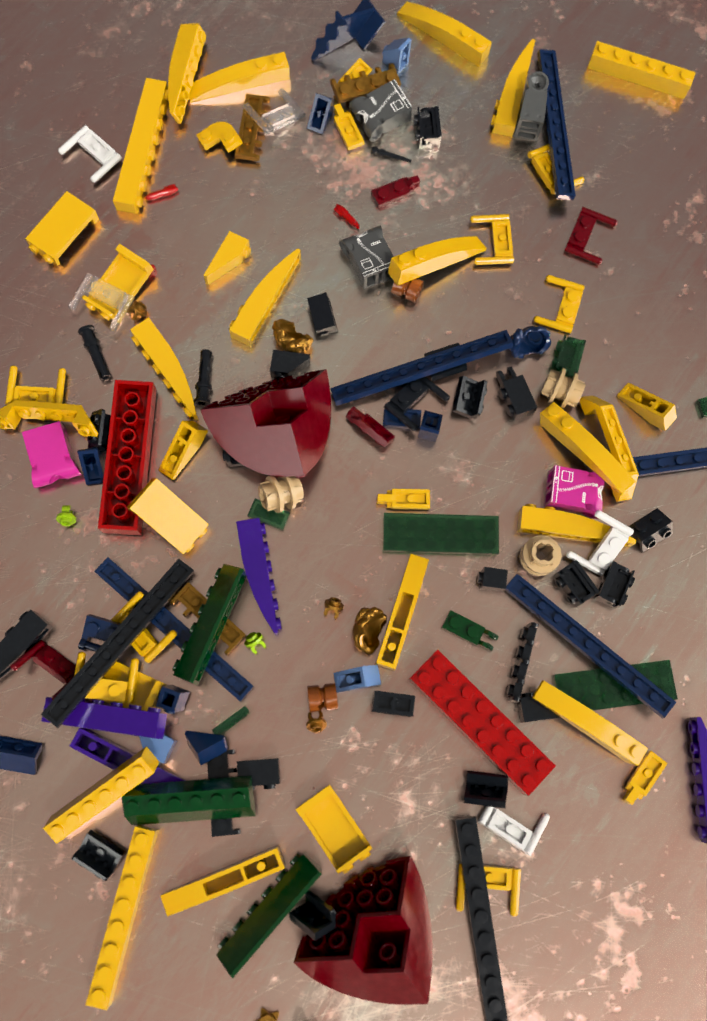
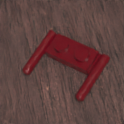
(582, 232)
(50, 661)

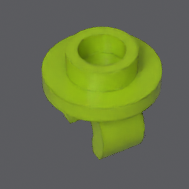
(66, 518)
(254, 639)

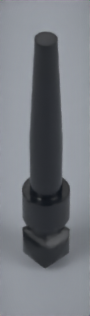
(382, 152)

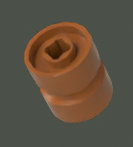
(409, 289)
(322, 697)

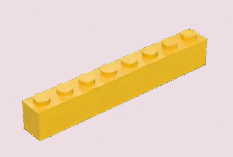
(141, 146)
(122, 917)

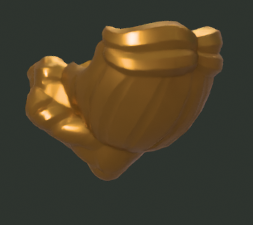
(288, 338)
(367, 629)

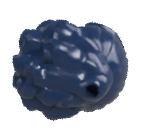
(529, 341)

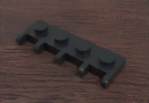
(523, 653)
(219, 768)

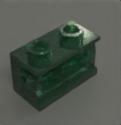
(568, 355)

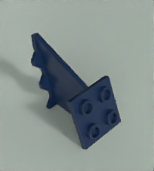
(361, 25)

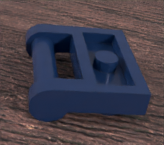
(97, 628)

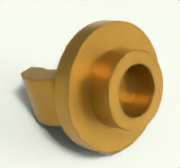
(139, 308)
(333, 604)
(316, 724)

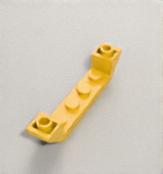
(12, 413)
(614, 437)

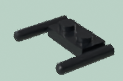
(409, 396)

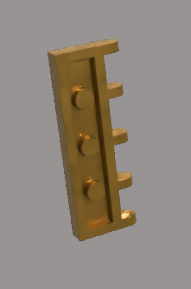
(365, 84)
(249, 128)
(193, 599)

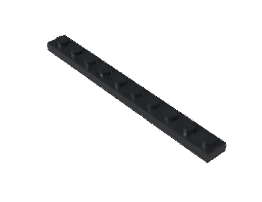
(117, 644)
(481, 919)

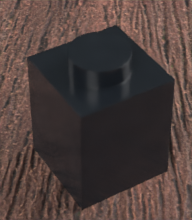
(492, 579)

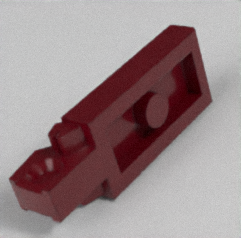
(395, 191)
(370, 426)

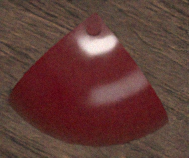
(275, 425)
(379, 938)

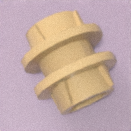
(563, 388)
(280, 492)
(548, 547)

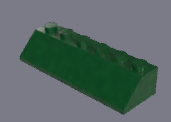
(210, 624)
(189, 800)
(268, 914)

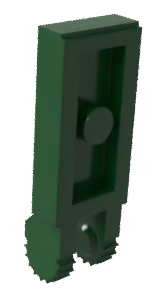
(468, 630)

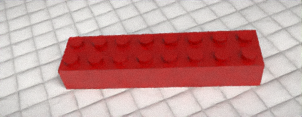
(127, 455)
(482, 723)

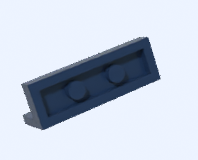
(19, 755)

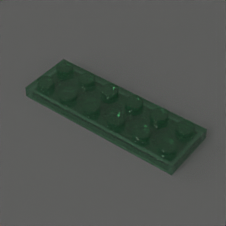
(441, 533)
(601, 691)

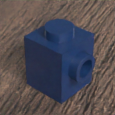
(172, 699)

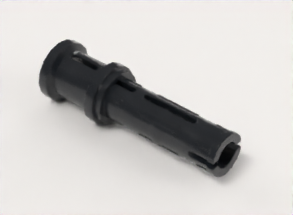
(92, 344)
(203, 385)

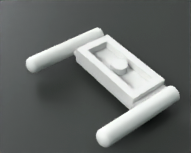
(96, 147)
(607, 548)
(511, 830)

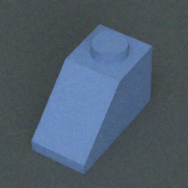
(397, 53)
(357, 678)
(159, 747)

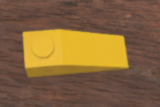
(230, 255)
(648, 406)
(182, 448)

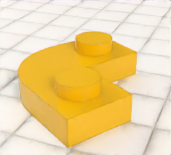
(219, 132)

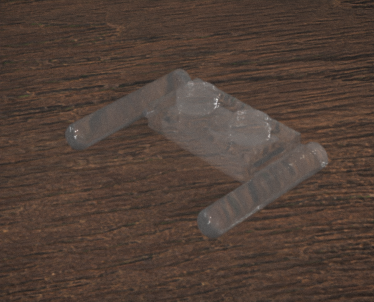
(278, 117)
(105, 293)

